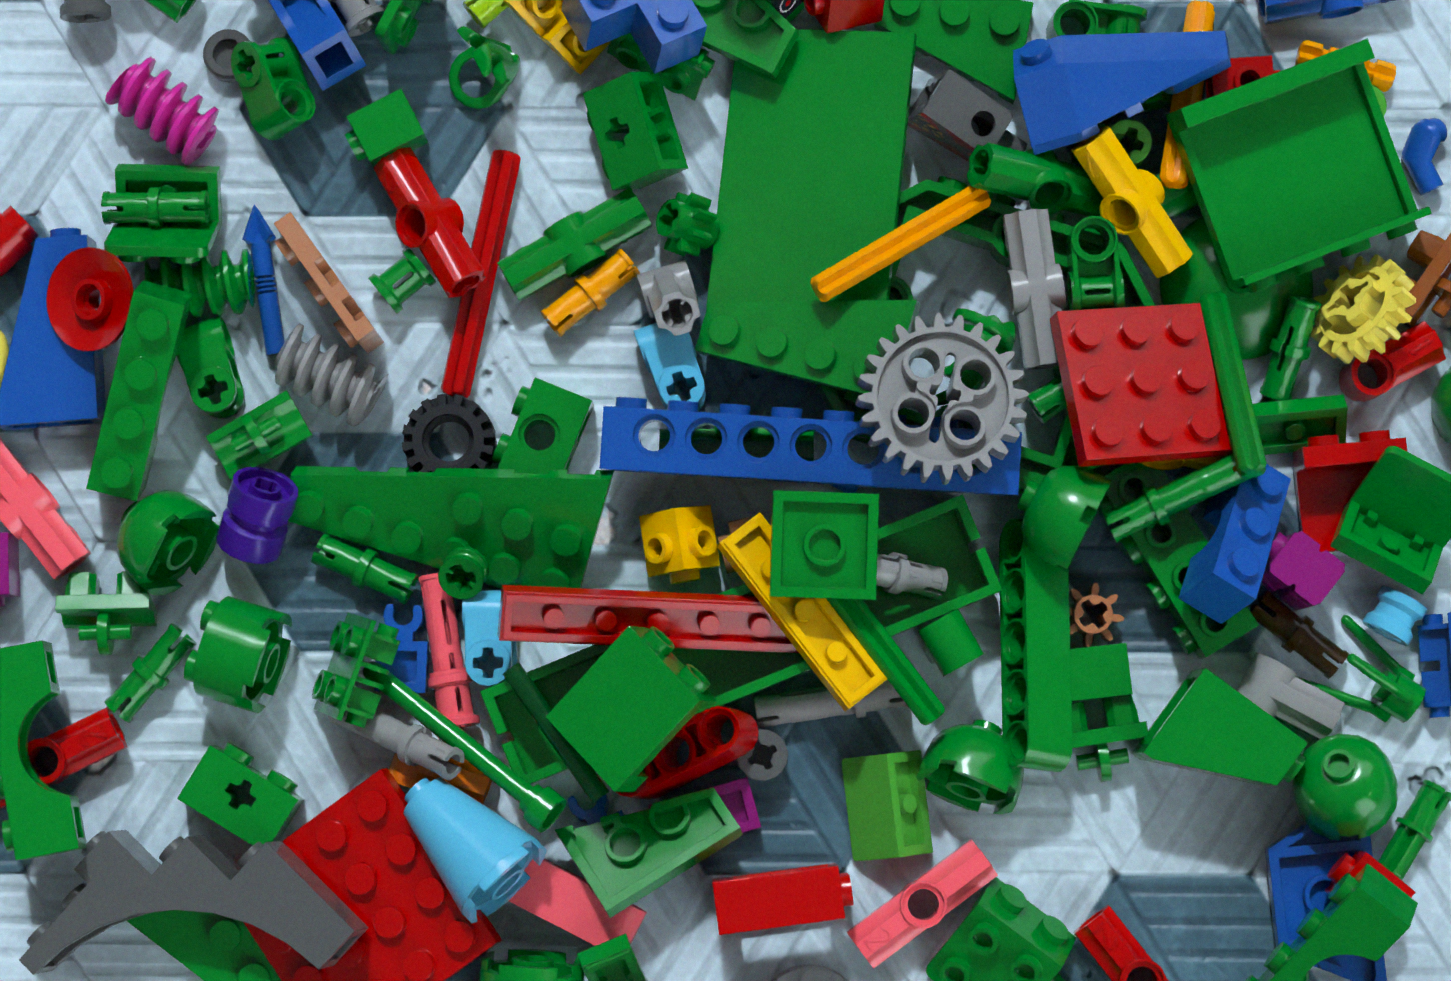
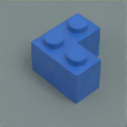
(662, 29)

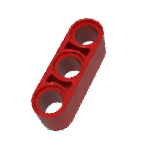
(705, 748)

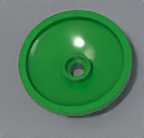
(1255, 314)

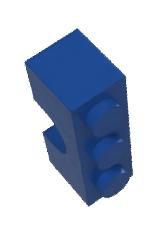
(1232, 564)

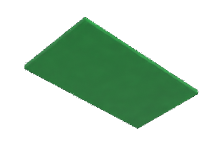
(812, 165)

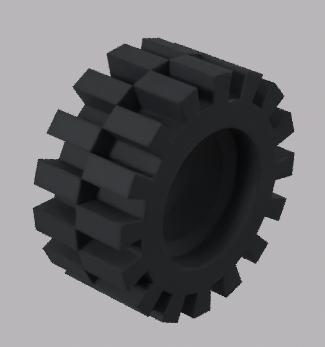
(442, 410)

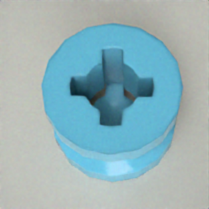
(1394, 615)

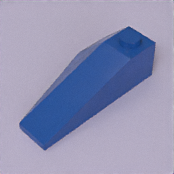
(1084, 79)

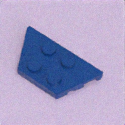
(1298, 884)

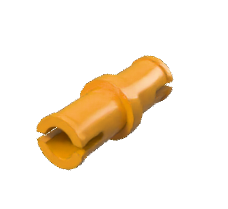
(590, 292)

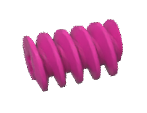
(164, 110)

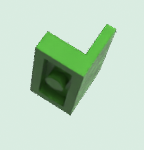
(886, 806)

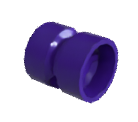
(257, 515)

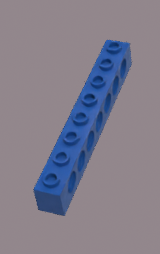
(624, 451)

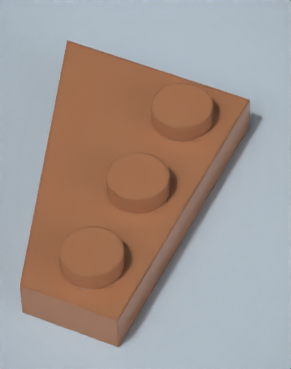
(326, 285)

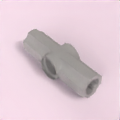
(1033, 284)

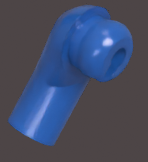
(1419, 152)

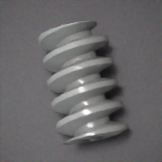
(327, 377)

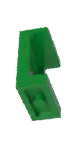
(630, 706)

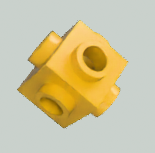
(679, 543)

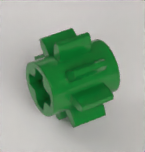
(687, 224)

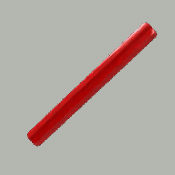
(487, 249)

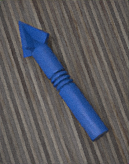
(259, 237)

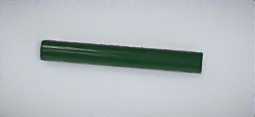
(538, 709)

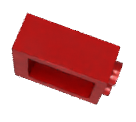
(781, 898)

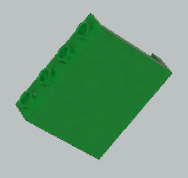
(1295, 168)

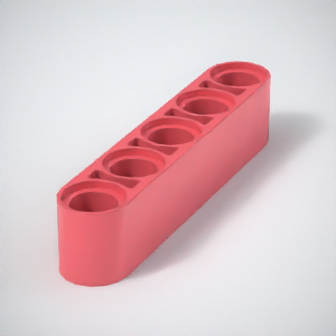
(572, 905)

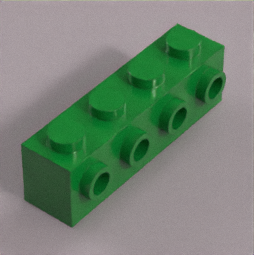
(1165, 558)

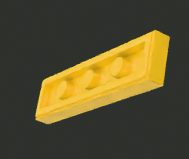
(807, 622)

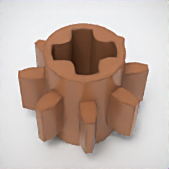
(1104, 618)

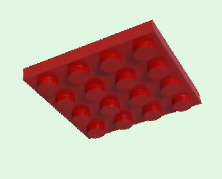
(386, 878)

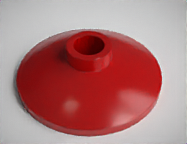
(75, 296)

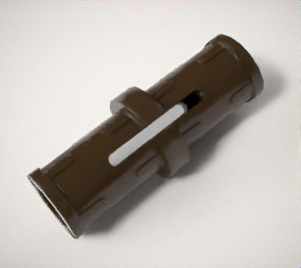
(1298, 634)

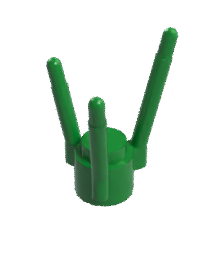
(1394, 689)

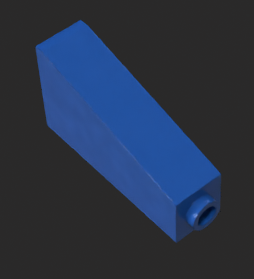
(43, 376)

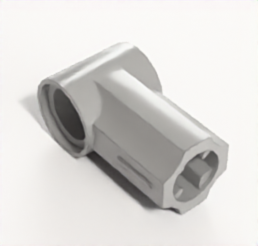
(670, 297)
(1288, 698)

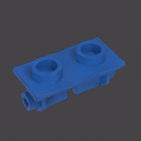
(1436, 646)

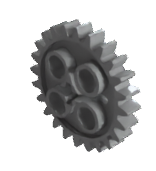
(897, 387)

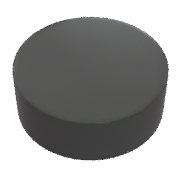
(218, 53)

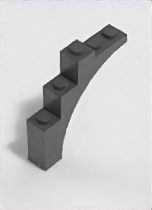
(269, 892)

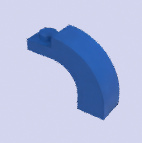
(319, 39)

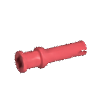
(449, 675)

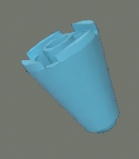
(470, 846)

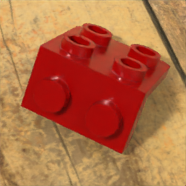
(1330, 475)

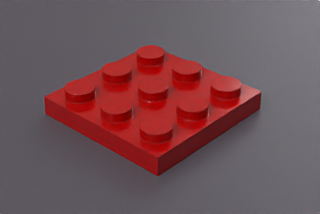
(1139, 384)

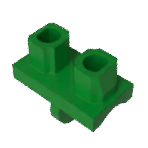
(260, 435)
(105, 615)
(1121, 724)

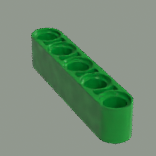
(1034, 656)

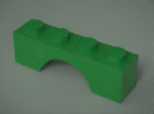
(138, 390)
(39, 817)
(1359, 921)

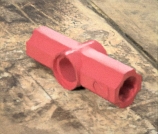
(34, 517)
(950, 882)

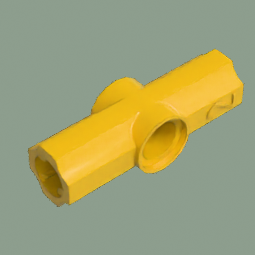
(1132, 202)

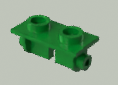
(680, 79)

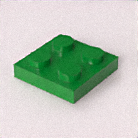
(824, 545)

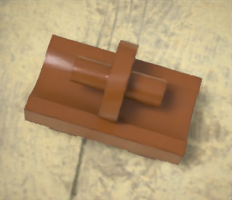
(1435, 256)

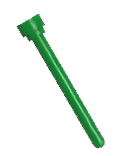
(539, 804)

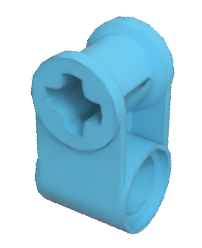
(671, 360)
(480, 629)

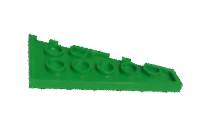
(523, 523)

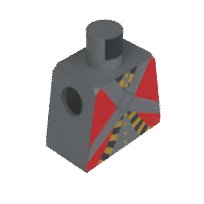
(946, 112)

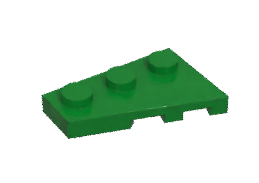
(966, 35)

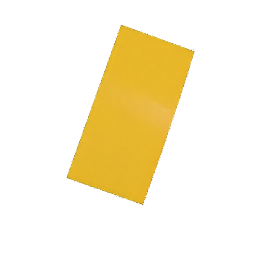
(552, 27)

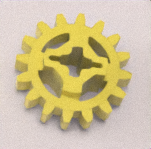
(1362, 309)

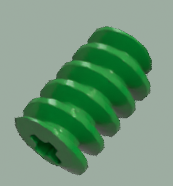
(209, 282)

